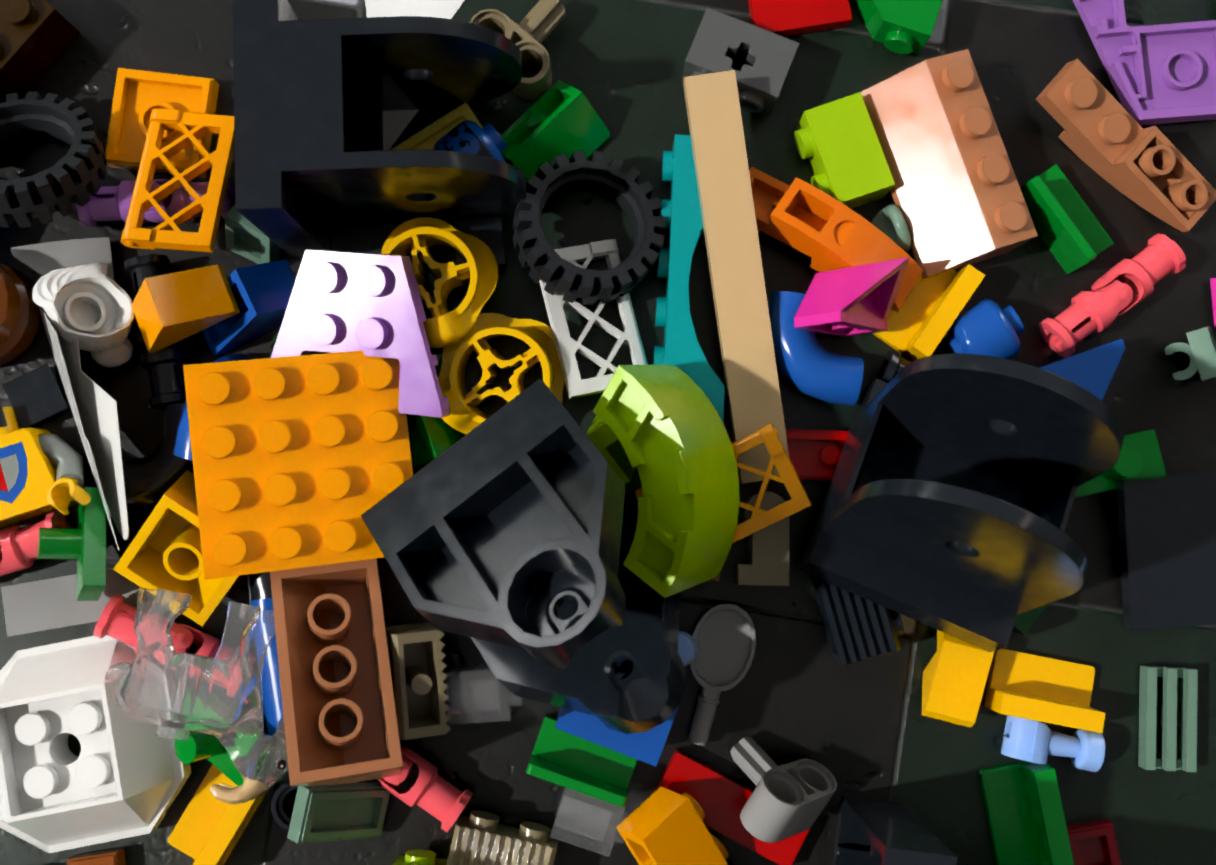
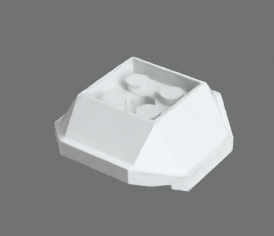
(123, 770)

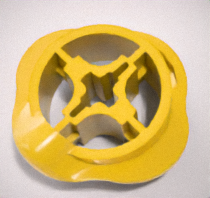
(481, 267)
(463, 405)

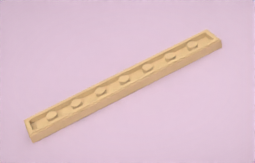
(734, 262)

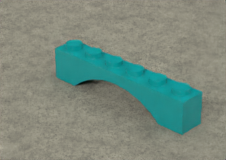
(685, 228)

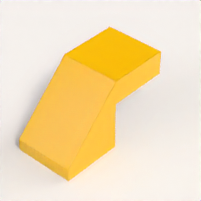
(955, 681)

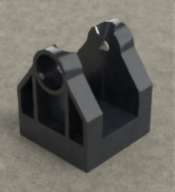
(525, 553)

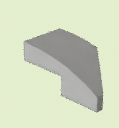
(54, 255)

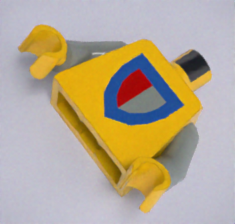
(36, 472)

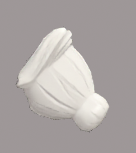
(88, 308)

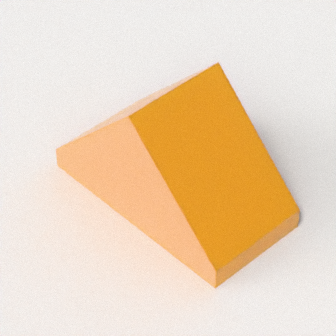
(182, 305)

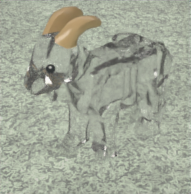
(205, 693)

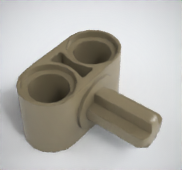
(528, 38)

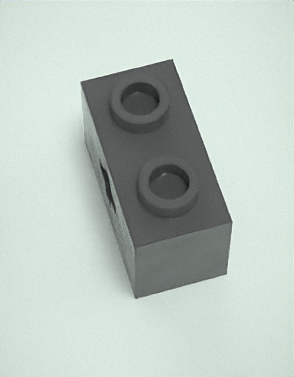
(765, 56)

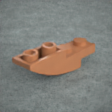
(1123, 153)

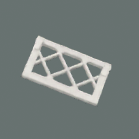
(567, 346)

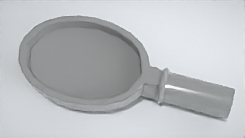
(723, 658)

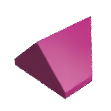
(851, 299)

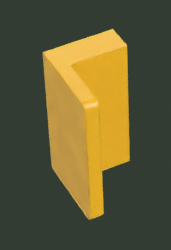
(930, 312)
(1043, 690)
(211, 827)

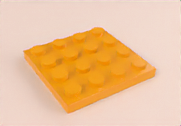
(293, 458)

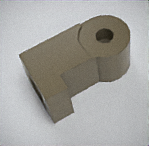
(766, 549)

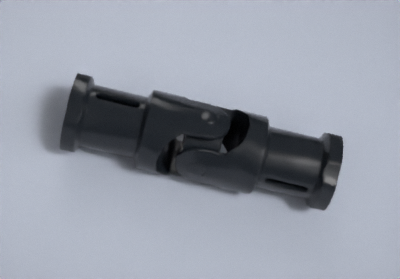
(166, 365)

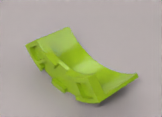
(684, 474)

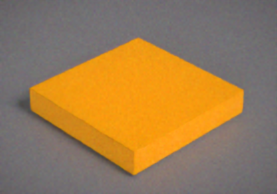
(133, 101)

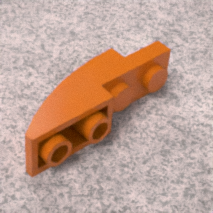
(824, 229)

